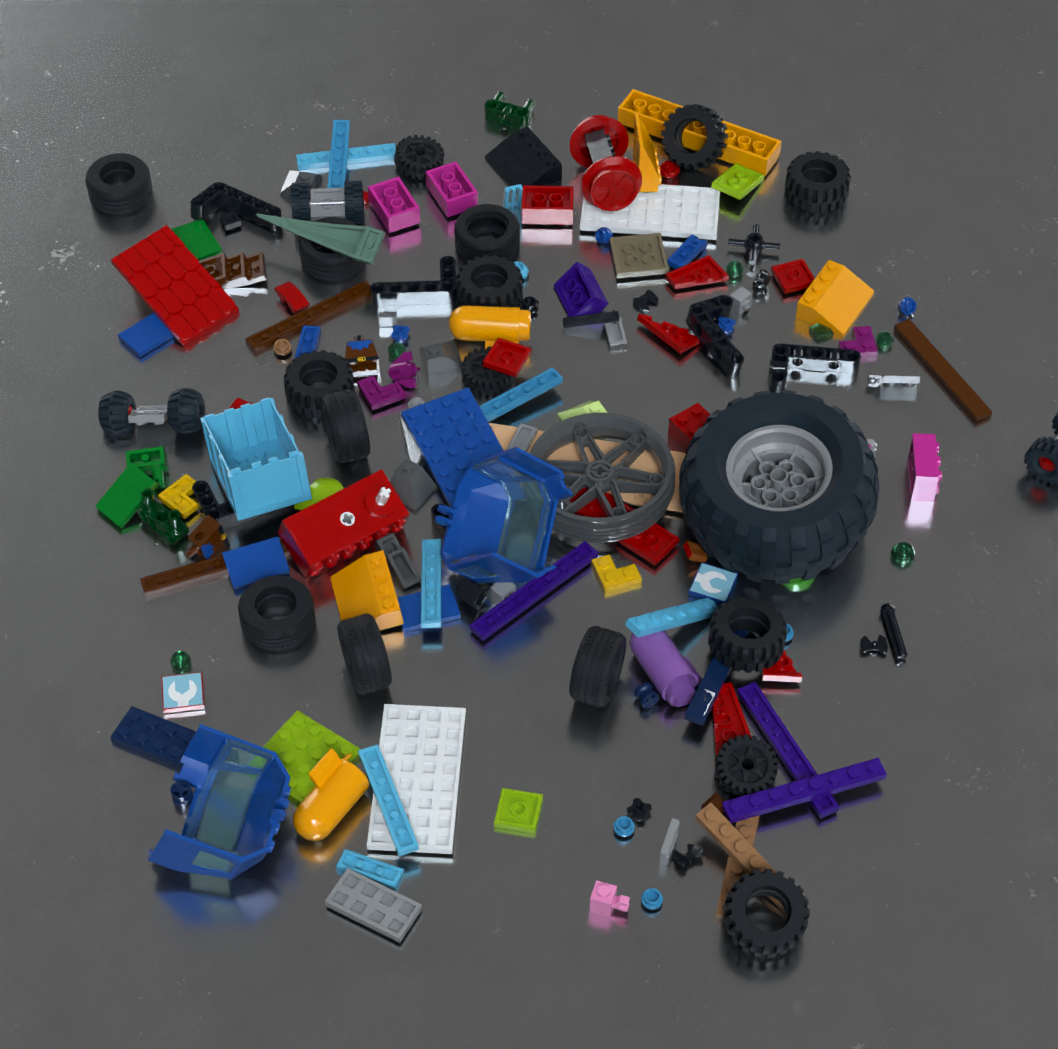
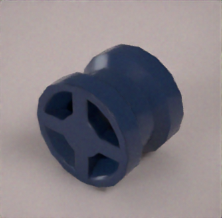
(646, 695)
(177, 790)

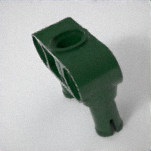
(507, 113)
(161, 519)

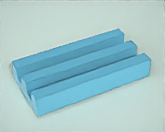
(512, 204)

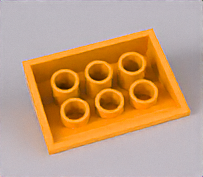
(645, 157)
(834, 298)
(368, 589)

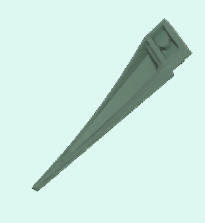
(352, 241)

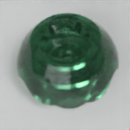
(899, 556)

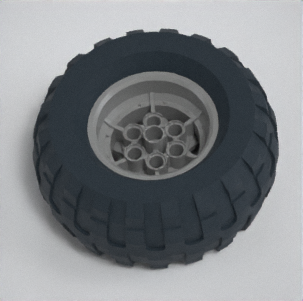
(773, 443)

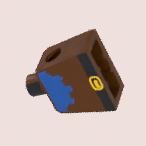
(362, 355)
(207, 540)

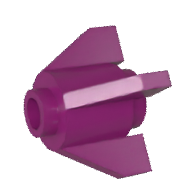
(403, 370)

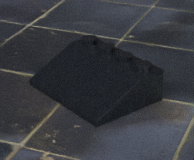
(524, 160)

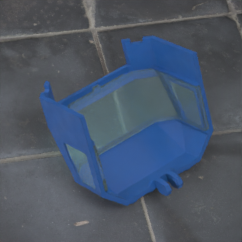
(502, 518)
(233, 808)

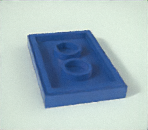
(145, 335)
(255, 562)
(411, 608)

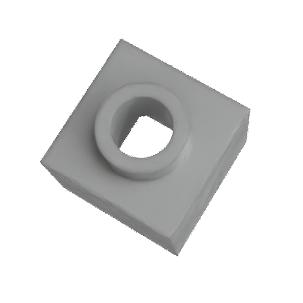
(741, 300)
(501, 591)

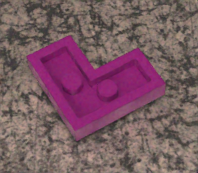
(863, 342)
(380, 396)

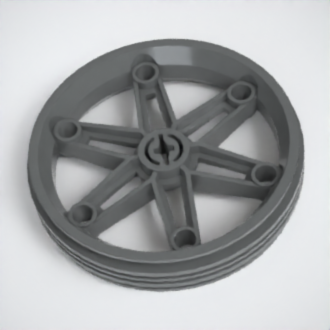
(602, 476)

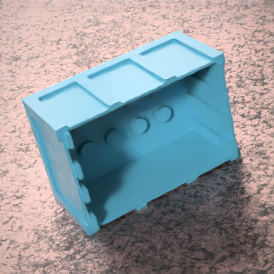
(256, 459)

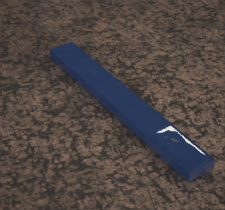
(709, 689)

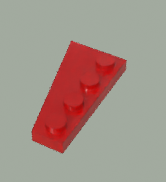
(728, 717)

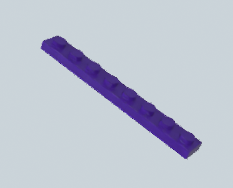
(533, 591)
(783, 743)
(804, 790)

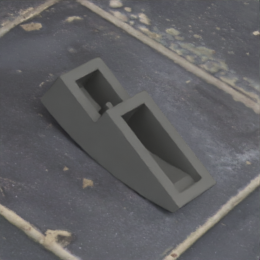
(398, 561)

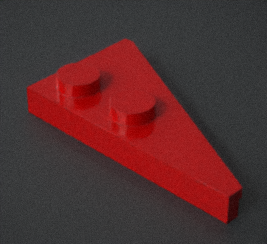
(673, 335)
(782, 671)

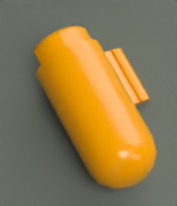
(490, 323)
(336, 791)

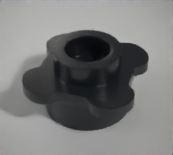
(530, 303)
(639, 814)

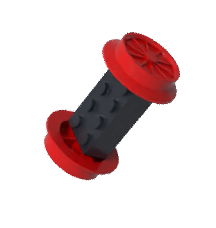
(610, 178)

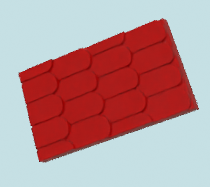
(175, 285)

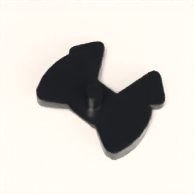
(641, 302)
(879, 645)
(683, 859)

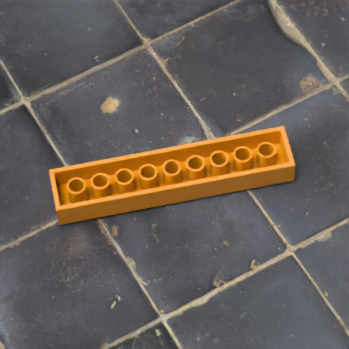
(743, 145)

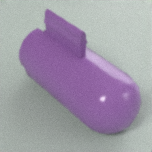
(666, 667)

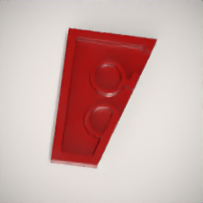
(697, 273)

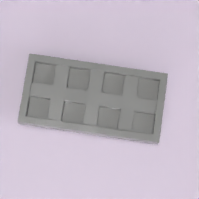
(373, 905)

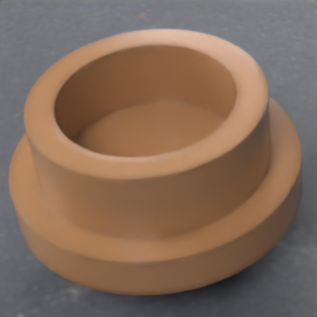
(282, 347)

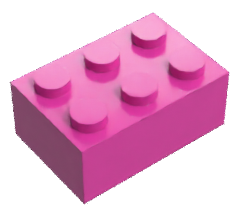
(451, 189)
(394, 204)
(923, 467)

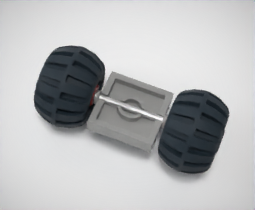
(119, 413)

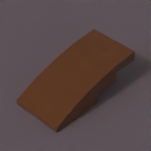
(236, 269)

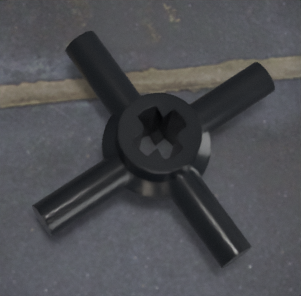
(754, 244)

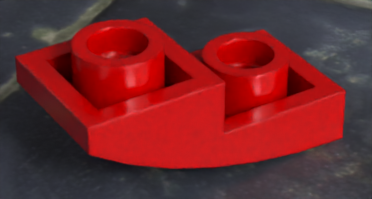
(292, 296)

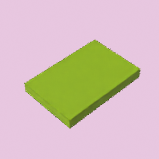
(737, 181)

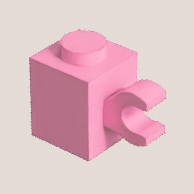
(605, 898)

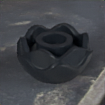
(761, 280)

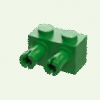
(151, 461)

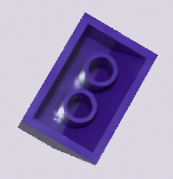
(580, 291)

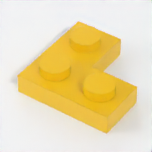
(177, 496)
(612, 578)

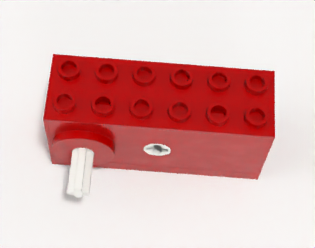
(343, 524)

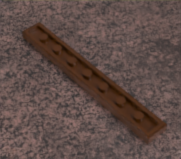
(309, 316)
(943, 370)
(188, 574)

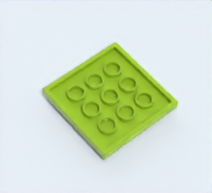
(301, 746)

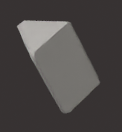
(387, 319)

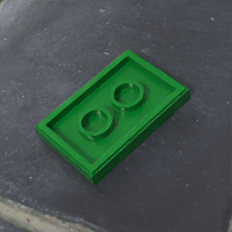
(198, 239)
(125, 495)

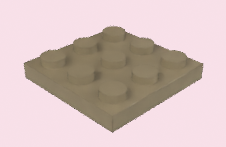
(639, 255)

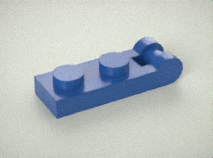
(687, 252)

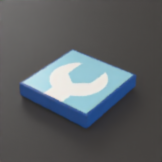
(713, 583)

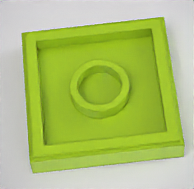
(518, 810)

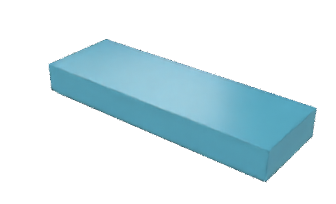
(376, 870)

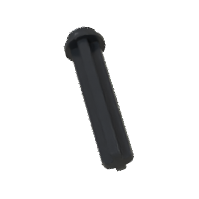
(591, 319)
(888, 612)

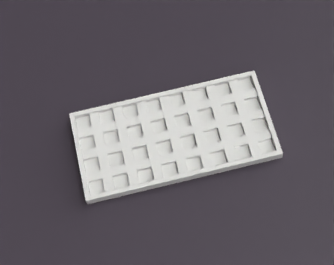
(670, 211)
(424, 761)

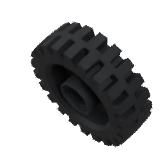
(418, 155)
(482, 378)
(751, 752)

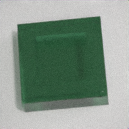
(820, 331)

